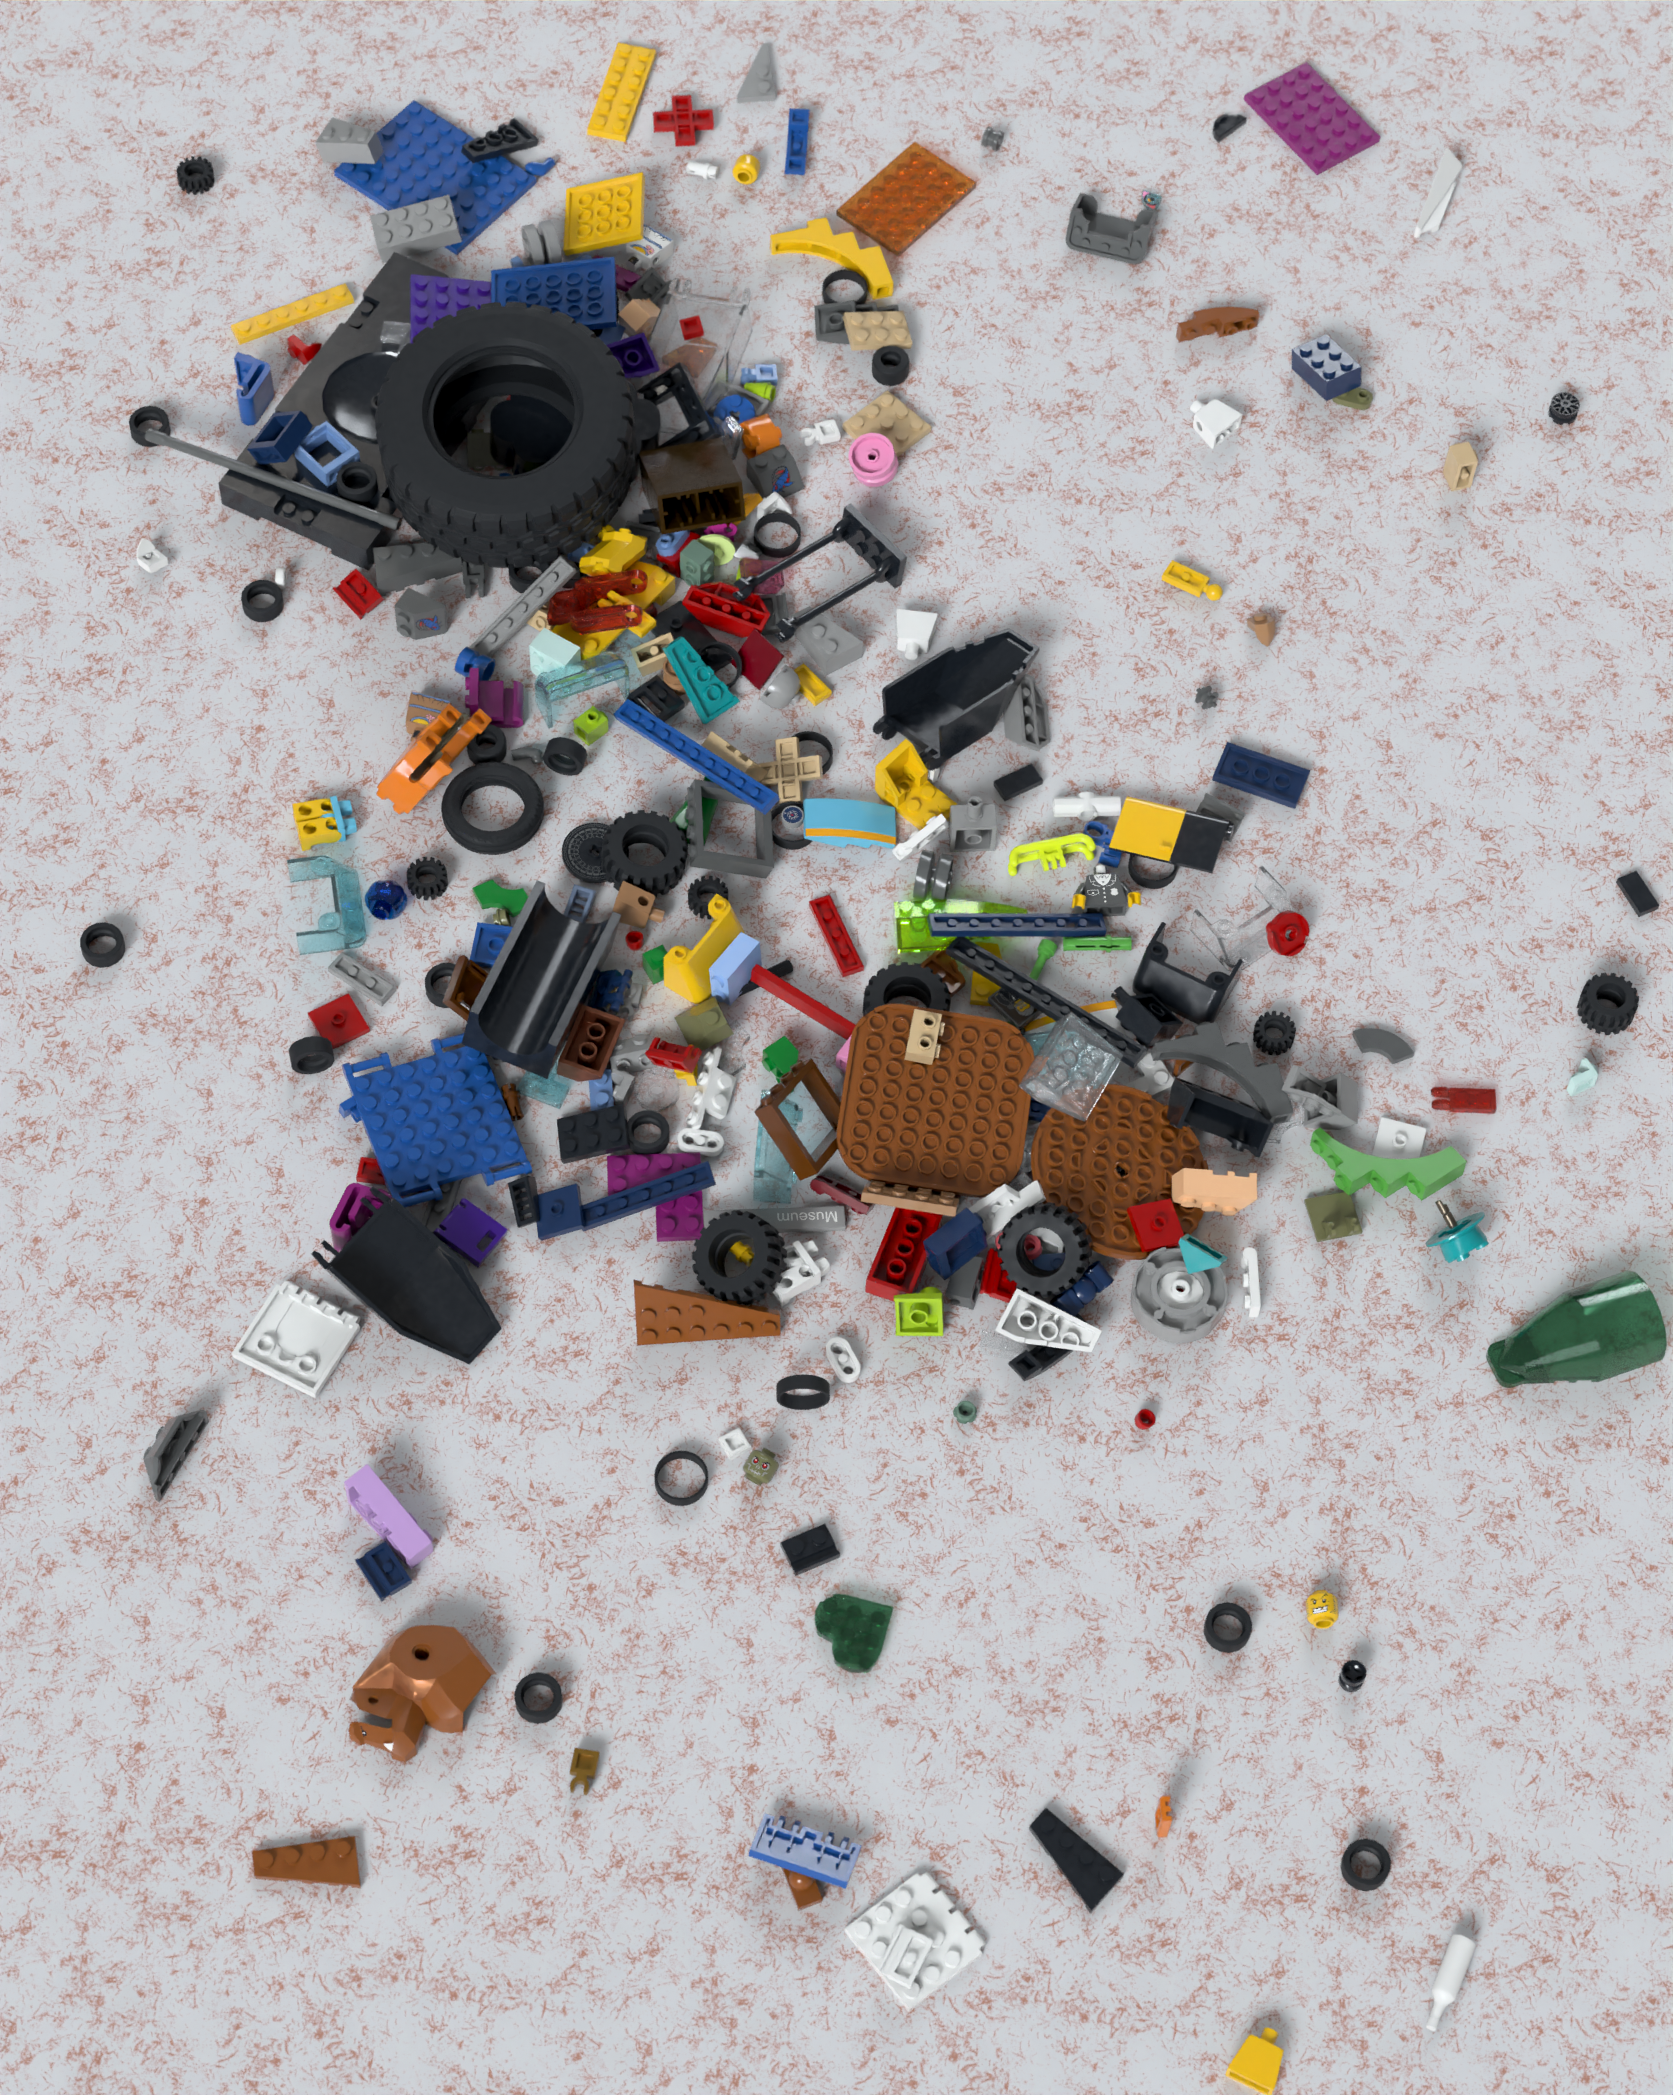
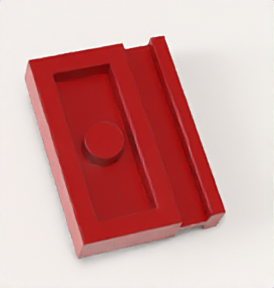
(358, 593)
(994, 1279)

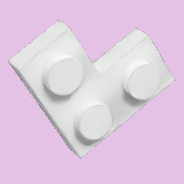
(1155, 1077)

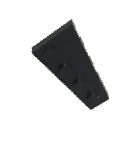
(503, 141)
(1082, 1865)

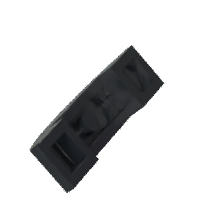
(1039, 1359)

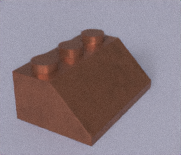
(589, 1045)

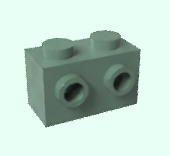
(696, 564)

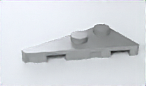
(759, 81)

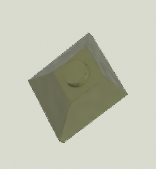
(704, 1024)

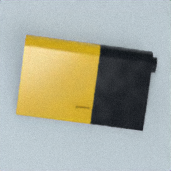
(1170, 834)

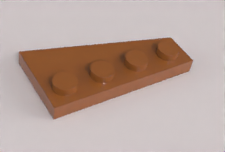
(323, 1861)

